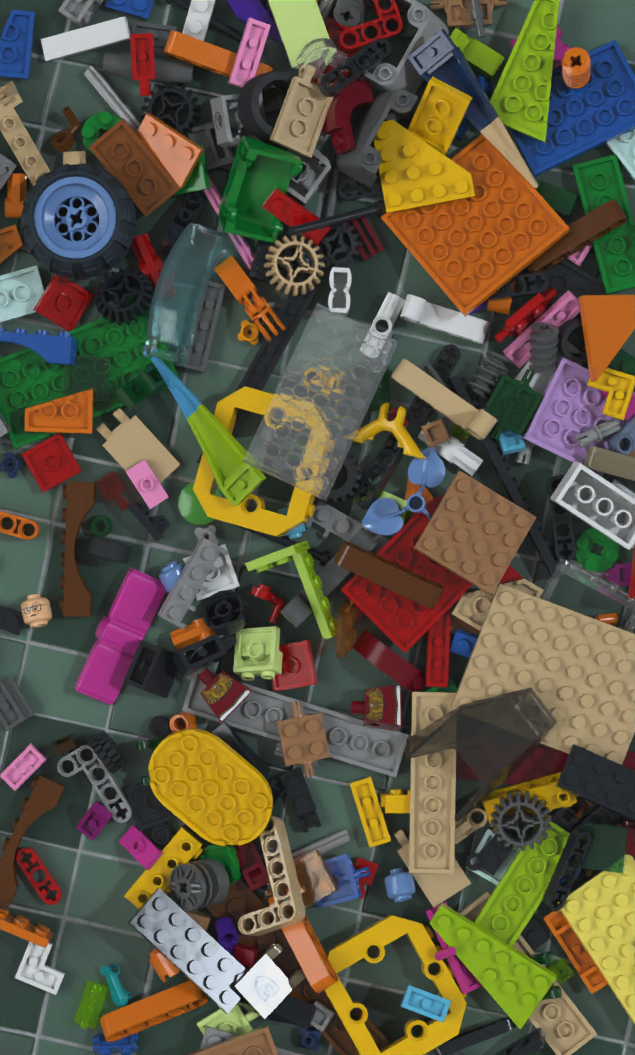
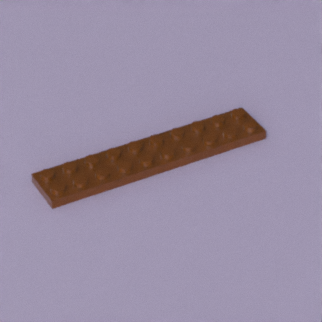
(242, 901)

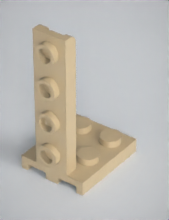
(18, 136)

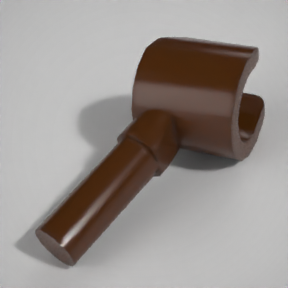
(586, 804)

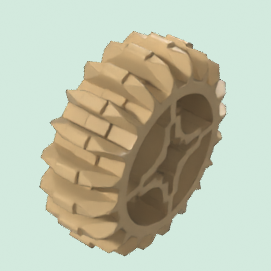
(285, 263)

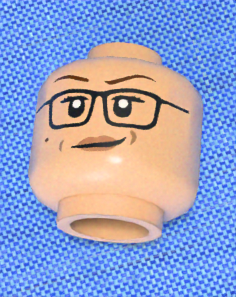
(36, 611)

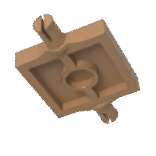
(459, 11)
(303, 739)

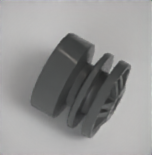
(199, 884)

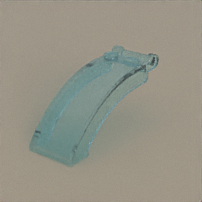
(180, 291)

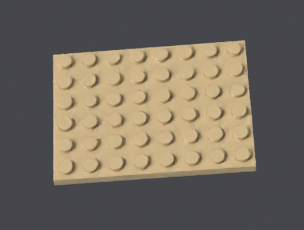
(569, 660)

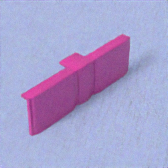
(120, 636)

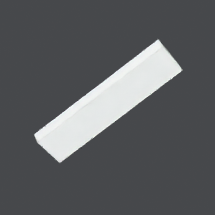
(86, 39)

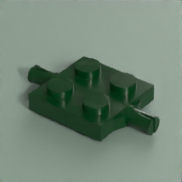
(513, 404)

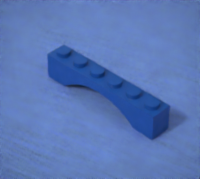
(54, 349)

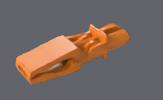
(243, 290)

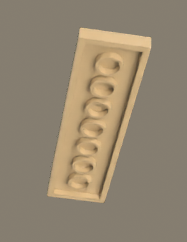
(432, 793)
(559, 1017)

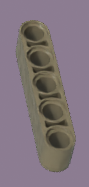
(610, 462)

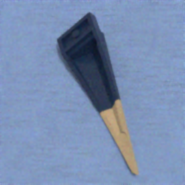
(446, 62)

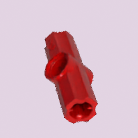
(149, 261)

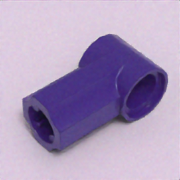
(226, 933)

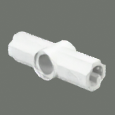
(388, 311)
(456, 453)

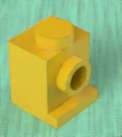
(396, 801)

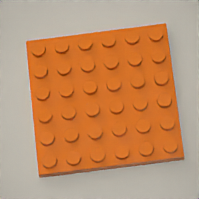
(480, 240)

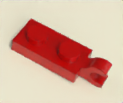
(143, 60)

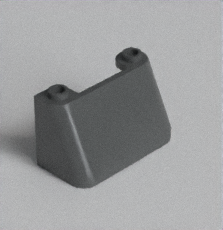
(365, 160)

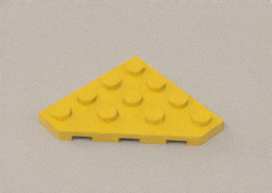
(415, 172)

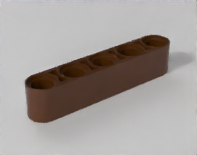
(581, 234)
(388, 574)

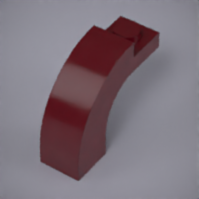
(338, 118)
(389, 662)

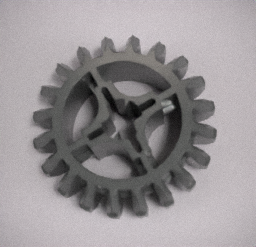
(512, 820)

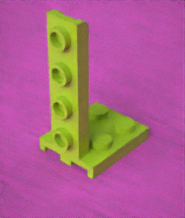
(311, 582)

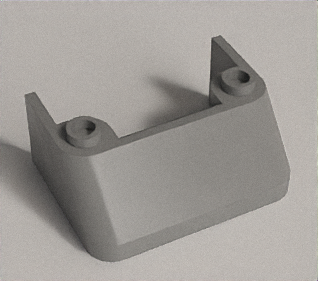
(405, 76)

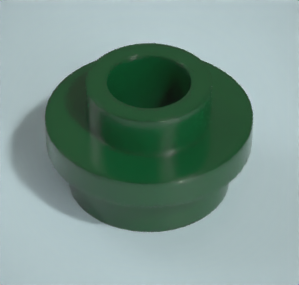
(94, 529)

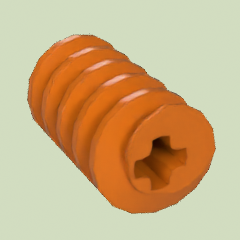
(576, 68)

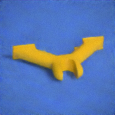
(396, 427)

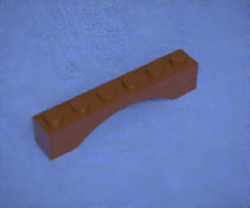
(77, 596)
(44, 797)

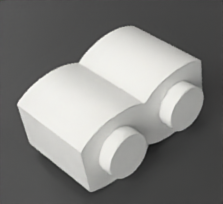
(340, 284)

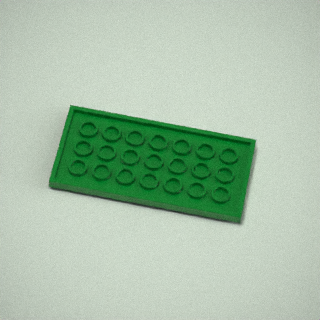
(31, 380)

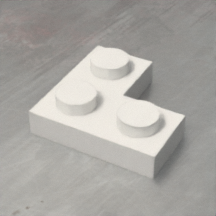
(36, 973)

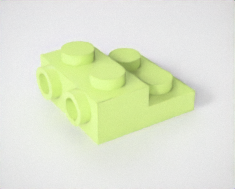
(258, 653)

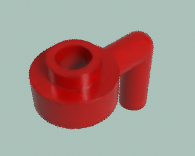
(263, 592)

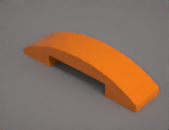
(575, 951)

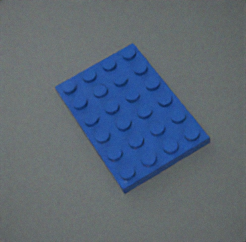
(586, 115)

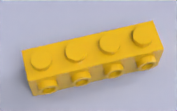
(542, 786)
(178, 851)

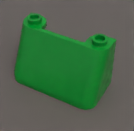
(252, 179)

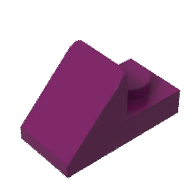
(94, 820)

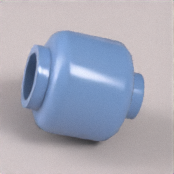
(170, 574)
(400, 885)

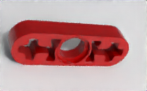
(53, 886)

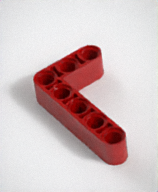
(378, 25)

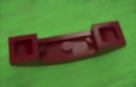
(252, 865)

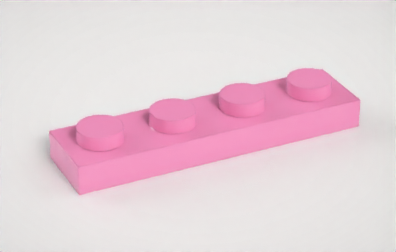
(562, 310)

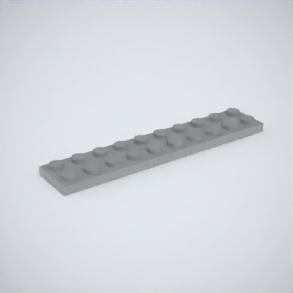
(345, 735)

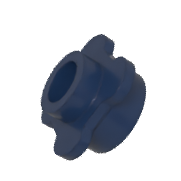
(17, 464)
(311, 1033)

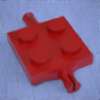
(526, 315)

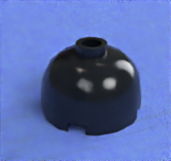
(225, 613)

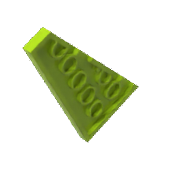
(526, 81)
(503, 971)

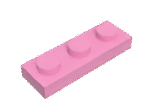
(249, 52)

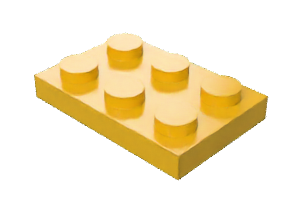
(439, 114)

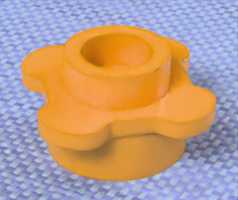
(244, 336)

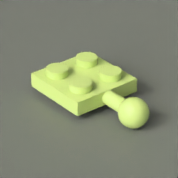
(232, 1022)

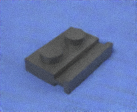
(13, 704)

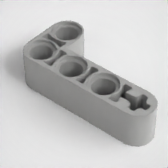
(99, 784)

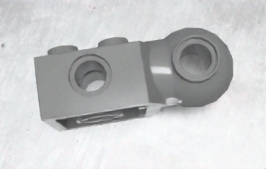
(227, 122)
(312, 175)

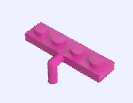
(464, 977)

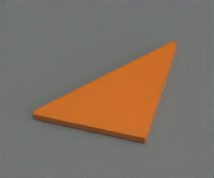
(606, 327)

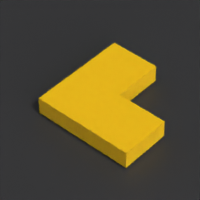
(619, 389)

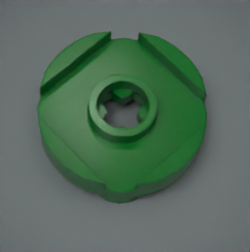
(95, 124)
(591, 561)
(227, 857)

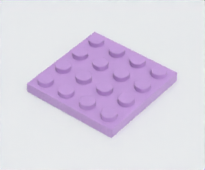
(568, 410)

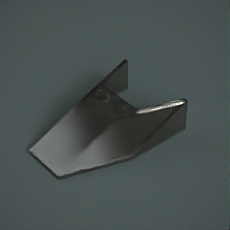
(490, 737)

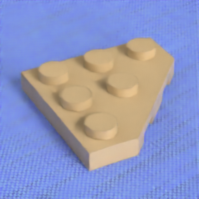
(474, 605)

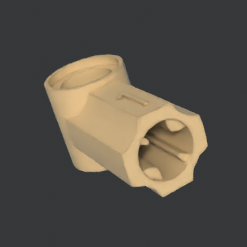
(468, 825)

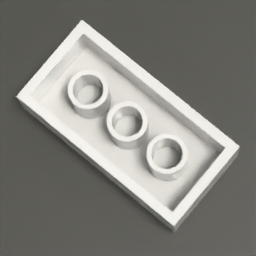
(597, 504)

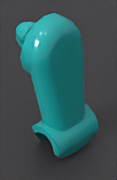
(118, 993)

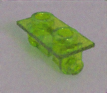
(91, 1004)

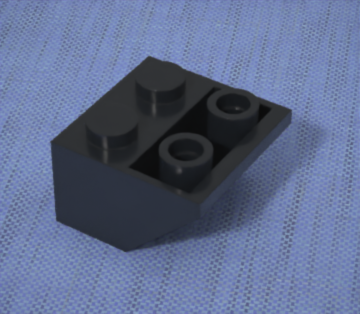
(152, 669)

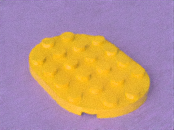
(210, 787)

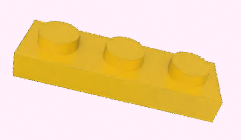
(370, 811)

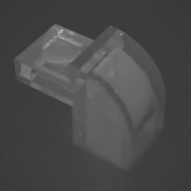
(320, 54)

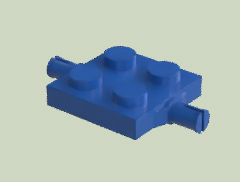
(346, 879)

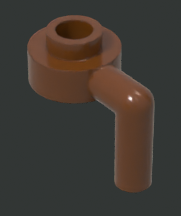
(64, 139)

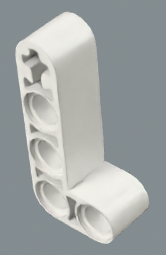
(444, 319)

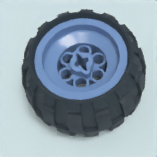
(95, 251)

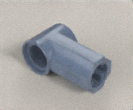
(626, 433)

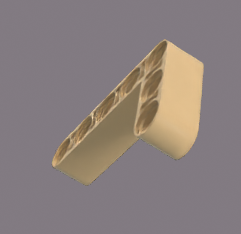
(443, 400)
(278, 882)

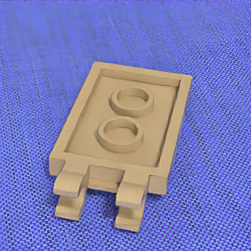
(302, 114)
(135, 442)
(435, 886)

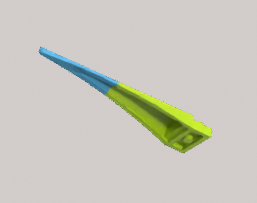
(220, 448)

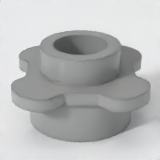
(210, 531)

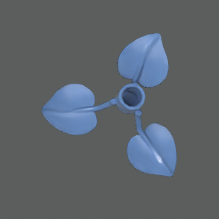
(384, 514)

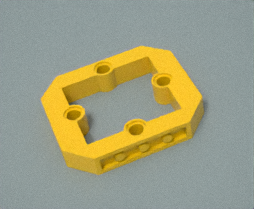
(219, 508)
(380, 934)

